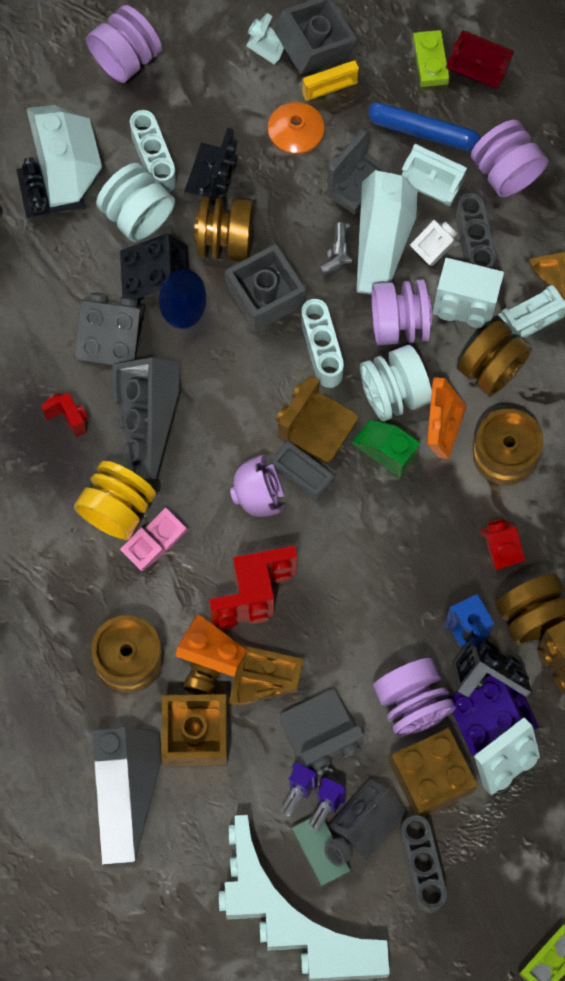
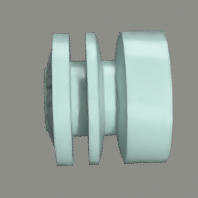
(135, 202)
(402, 380)

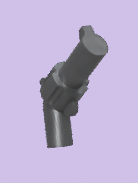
(339, 251)

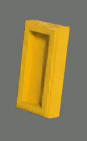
(330, 80)

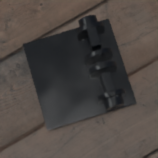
(34, 192)

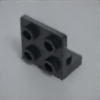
(211, 169)
(149, 264)
(482, 658)

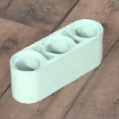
(151, 140)
(322, 330)

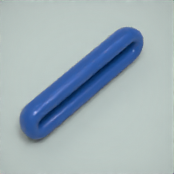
(423, 126)

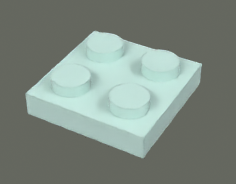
(507, 757)

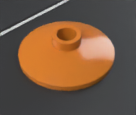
(296, 138)

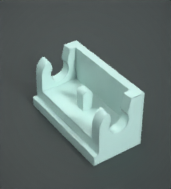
(434, 174)
(534, 313)

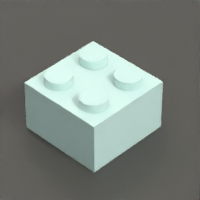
(467, 293)

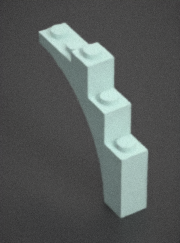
(328, 954)

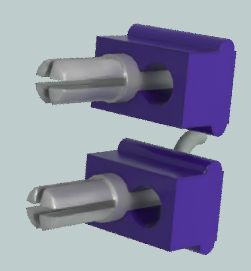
(329, 795)

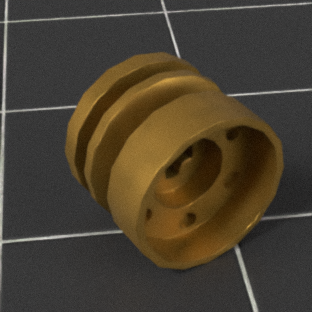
(224, 228)

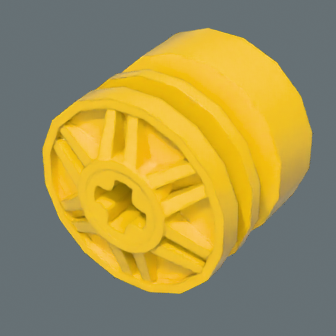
(115, 500)

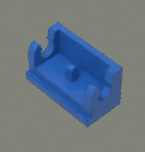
(469, 617)

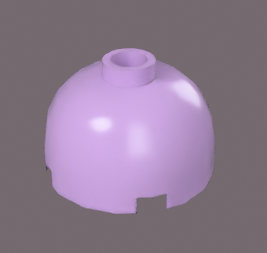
(258, 488)

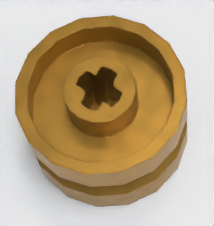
(494, 358)
(507, 446)
(533, 608)
(110, 649)

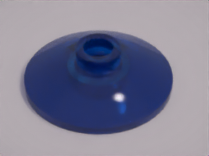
(182, 299)

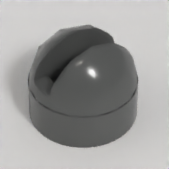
(344, 854)

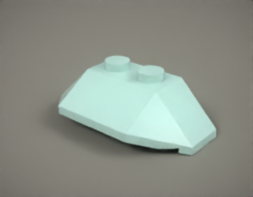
(64, 152)

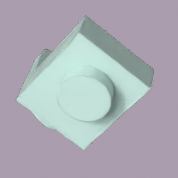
(264, 40)

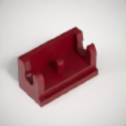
(480, 59)

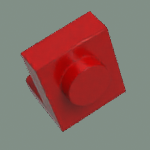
(64, 404)
(503, 543)

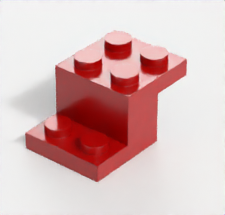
(254, 591)

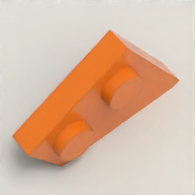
(445, 418)
(210, 648)

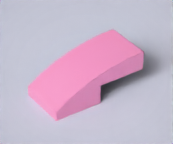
(154, 540)

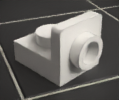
(435, 241)

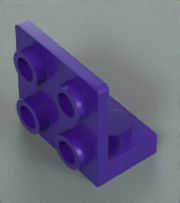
(490, 713)

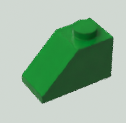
(387, 446)

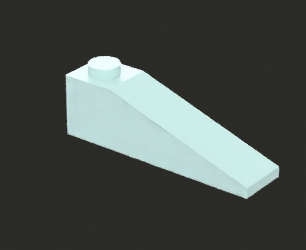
(385, 225)

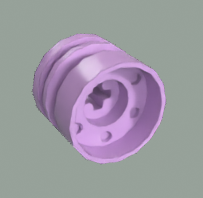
(124, 43)
(509, 158)
(401, 312)
(415, 700)

